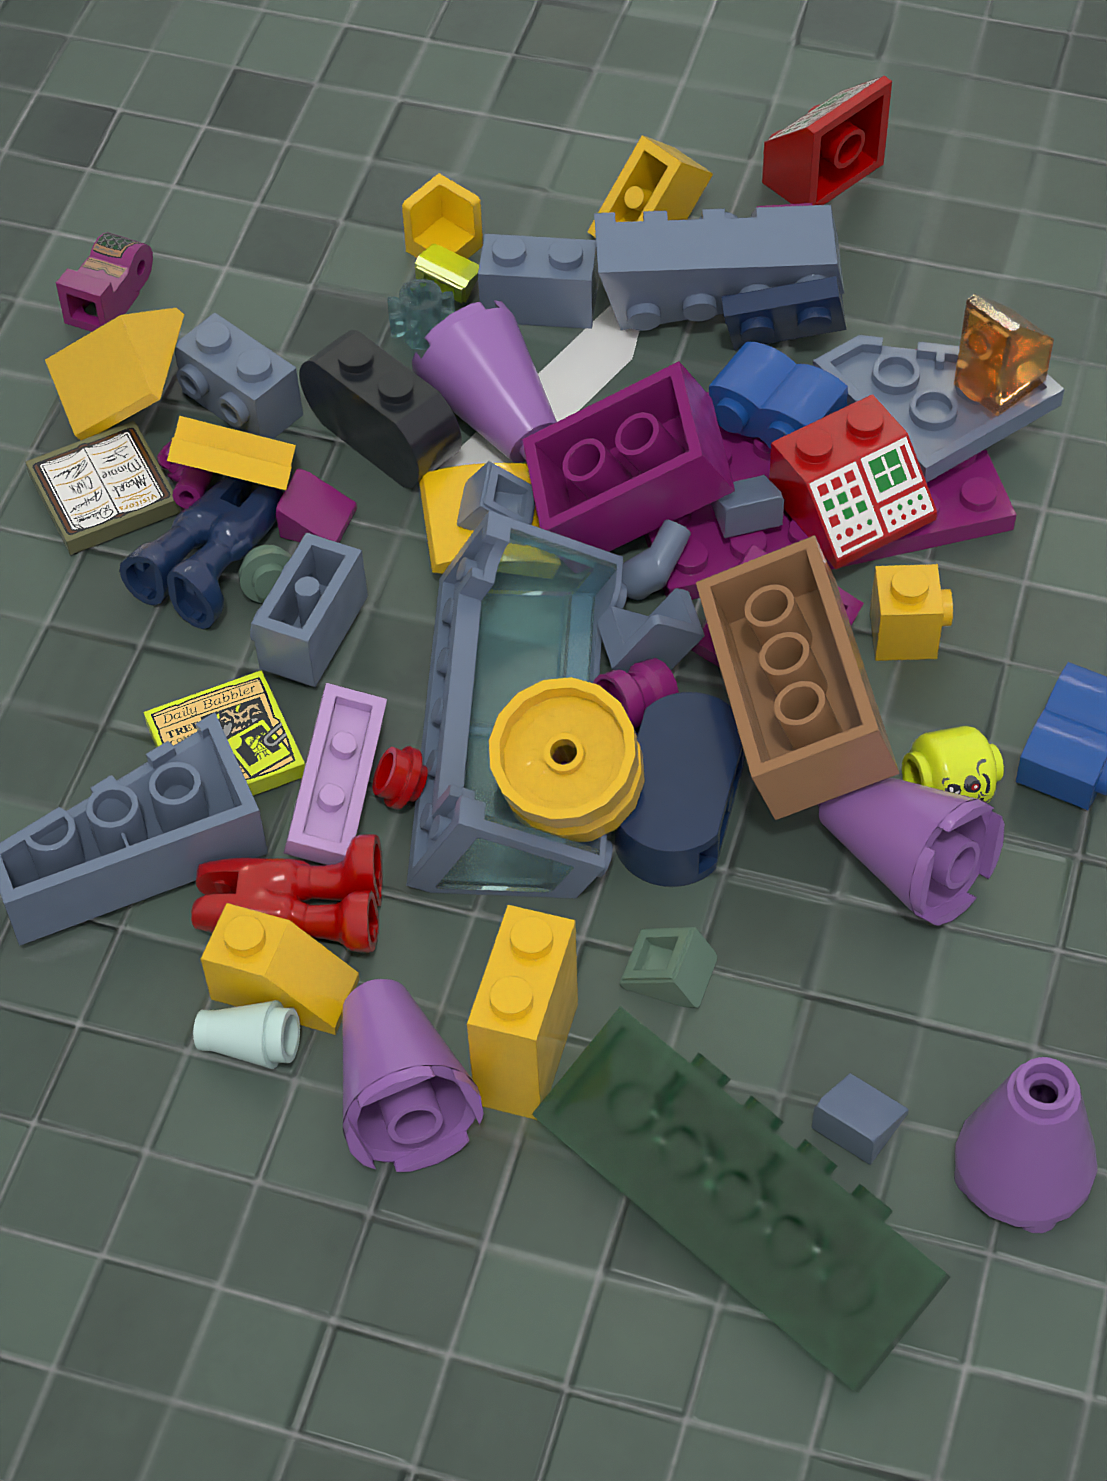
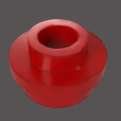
(400, 776)

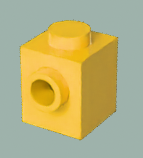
(908, 612)

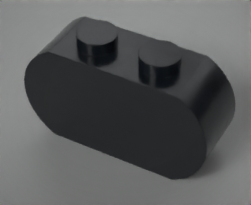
(380, 408)

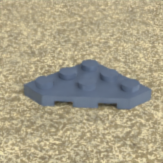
(923, 399)

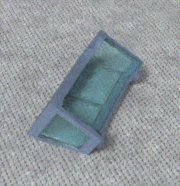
(507, 615)

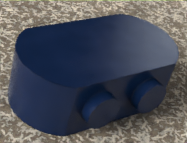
(688, 791)

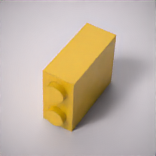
(523, 1010)

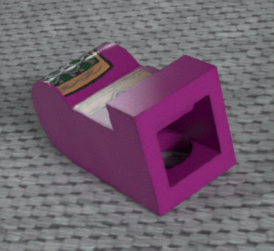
(108, 278)

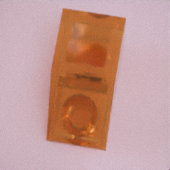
(1000, 355)

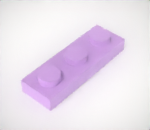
(335, 775)

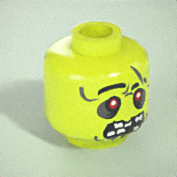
(955, 762)

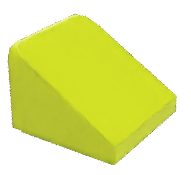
(448, 271)

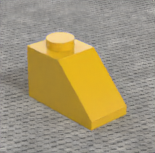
(655, 180)
(272, 959)

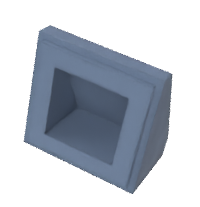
(495, 491)
(751, 508)
(858, 1117)

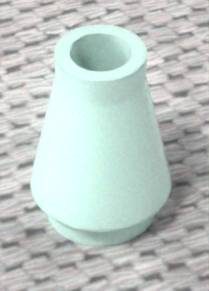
(252, 1033)

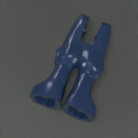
(225, 525)

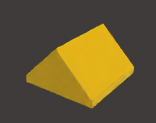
(115, 369)

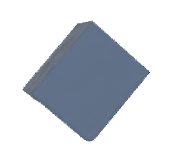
(662, 635)

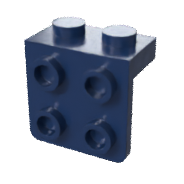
(785, 312)

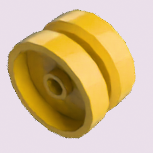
(554, 725)

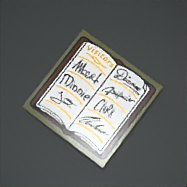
(102, 487)

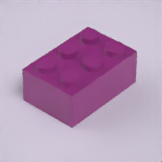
(629, 461)

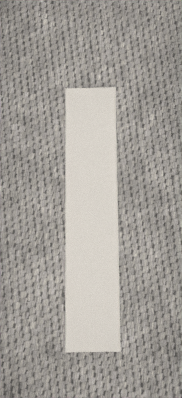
(568, 380)

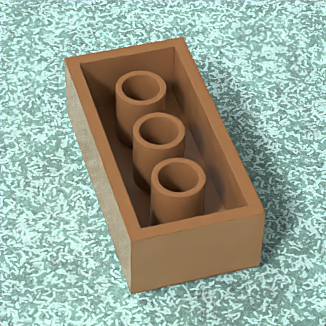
(795, 679)

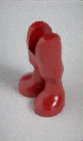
(284, 884)

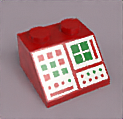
(830, 145)
(852, 481)

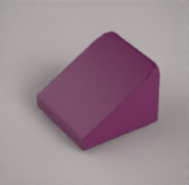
(313, 508)

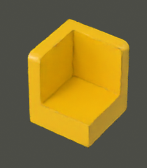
(442, 216)

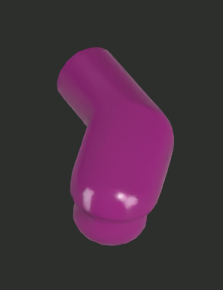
(190, 481)

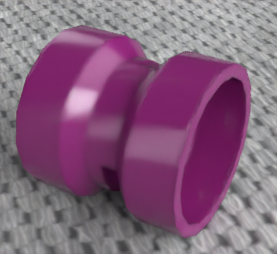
(639, 686)

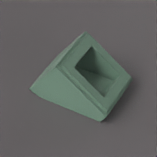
(670, 965)

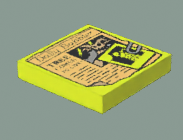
(250, 725)

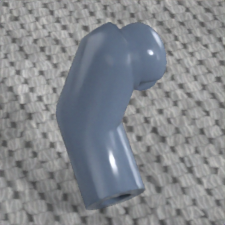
(654, 566)

